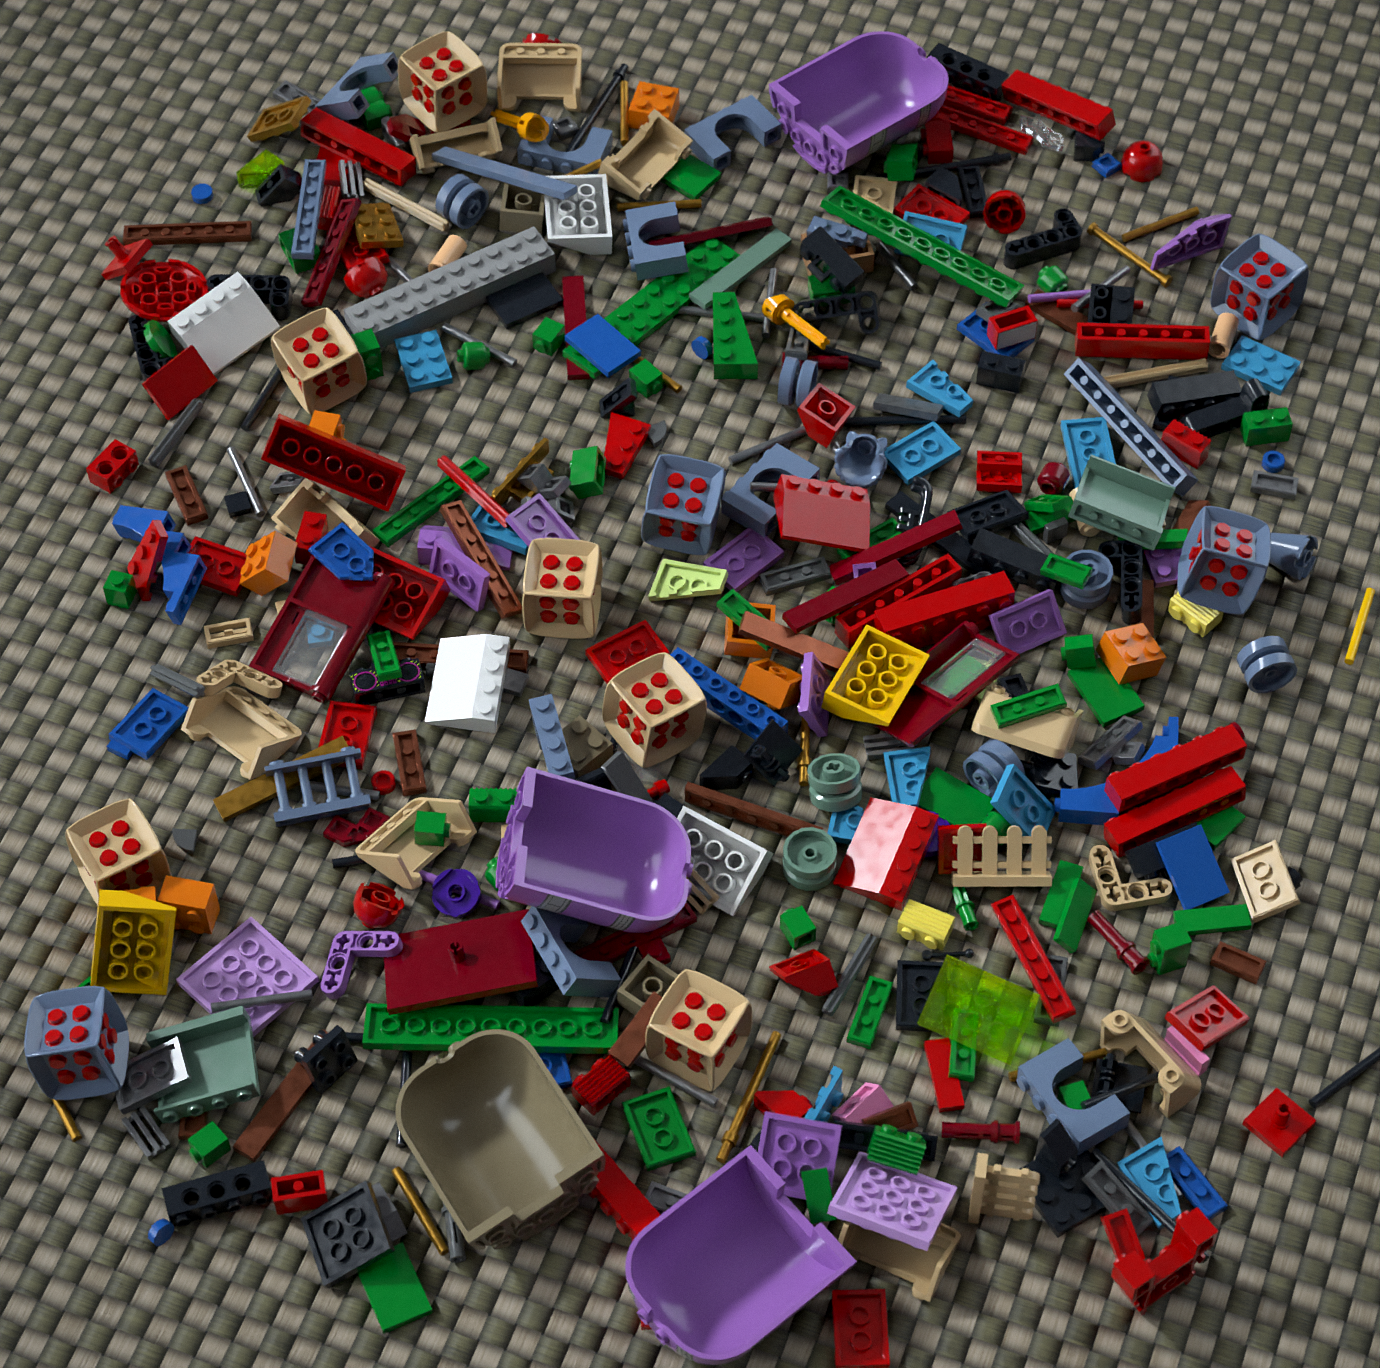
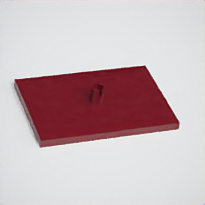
(460, 963)

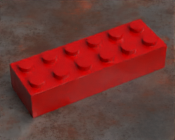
(333, 462)
(935, 615)

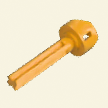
(529, 126)
(782, 312)

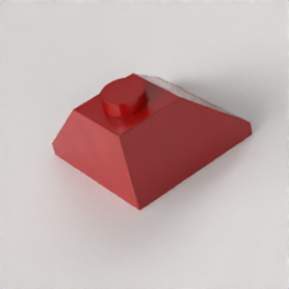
(824, 414)
(807, 971)

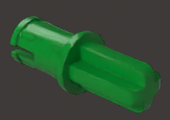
(965, 908)

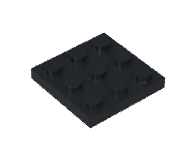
(1066, 1200)
(347, 1234)

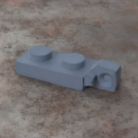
(841, 233)

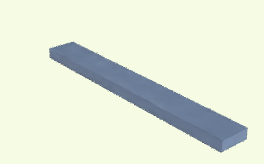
(504, 173)

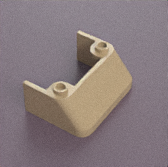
(476, 139)
(1046, 734)

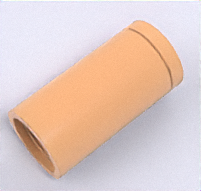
(449, 252)
(1223, 335)

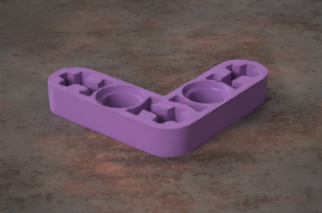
(352, 950)

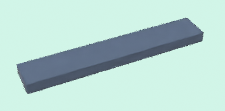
(309, 209)

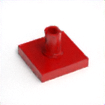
(126, 256)
(948, 851)
(1279, 1122)

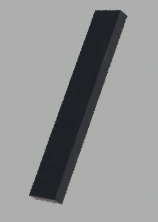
(952, 544)

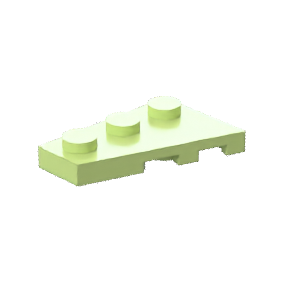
(686, 580)

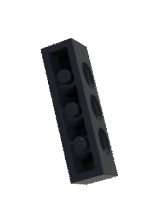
(970, 73)
(206, 1187)

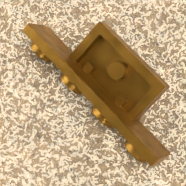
(511, 486)

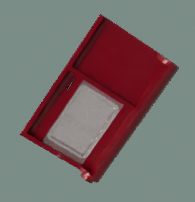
(320, 630)
(950, 679)

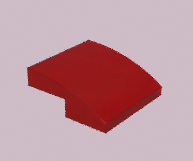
(999, 471)

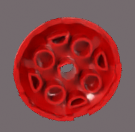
(162, 288)

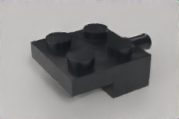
(1051, 773)

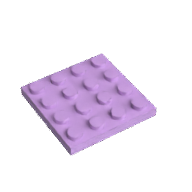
(247, 966)
(892, 1202)

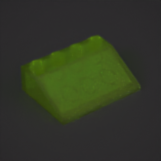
(978, 1009)

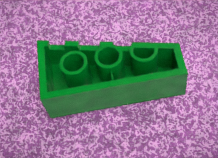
(731, 343)

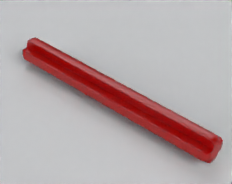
(473, 490)

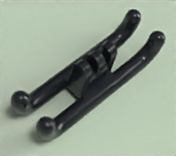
(914, 517)

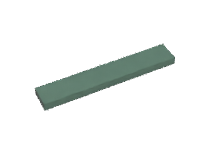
(741, 268)

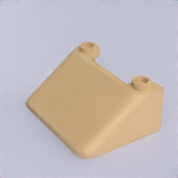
(539, 73)
(241, 727)
(393, 845)
(901, 1259)

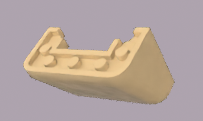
(646, 157)
(313, 498)
(1130, 1032)

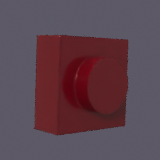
(656, 950)

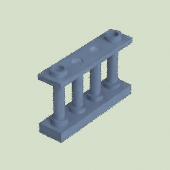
(333, 805)

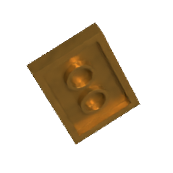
(279, 119)
(377, 227)

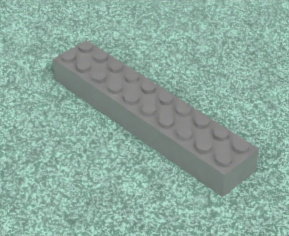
(451, 288)

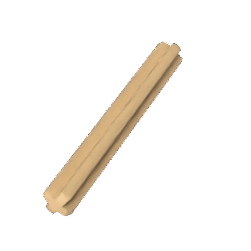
(405, 204)
(1157, 373)

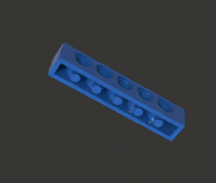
(728, 700)

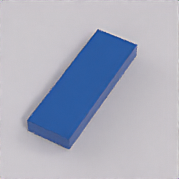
(1194, 1184)

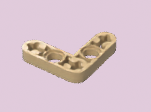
(241, 674)
(1122, 891)

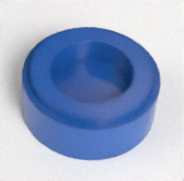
(202, 193)
(702, 347)
(1273, 461)
(160, 1232)

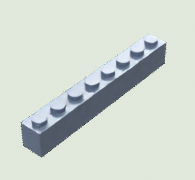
(1130, 426)

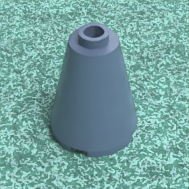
(1293, 553)

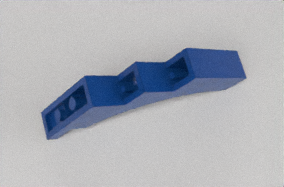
(181, 570)
(1091, 803)

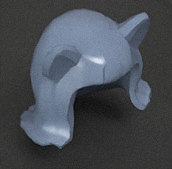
(861, 460)

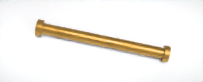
(1094, 230)

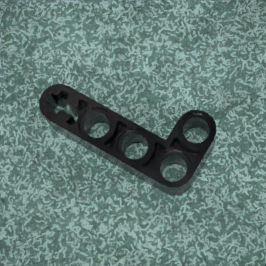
(1048, 244)
(270, 289)
(836, 309)
(147, 359)
(1228, 414)
(1128, 559)

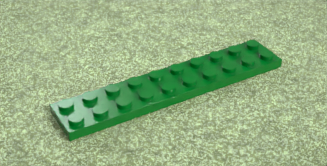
(922, 246)
(661, 298)
(441, 1026)

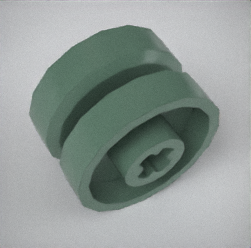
(835, 782)
(809, 859)

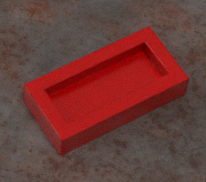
(1121, 1233)

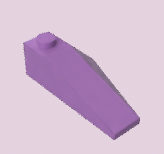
(1198, 238)
(429, 534)

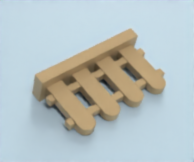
(1013, 875)
(1002, 1191)

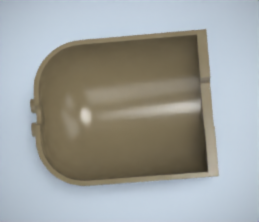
(497, 1138)

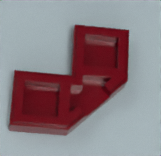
(405, 125)
(347, 833)

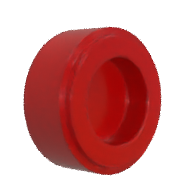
(384, 782)

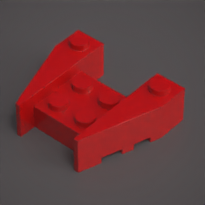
(1152, 1279)

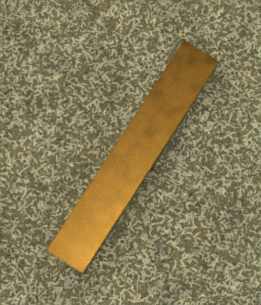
(264, 788)

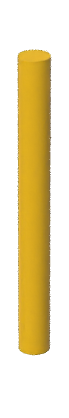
(1359, 626)

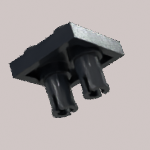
(327, 1058)

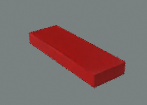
(946, 1088)

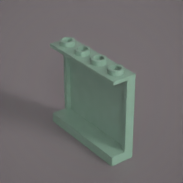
(1122, 502)
(219, 1061)

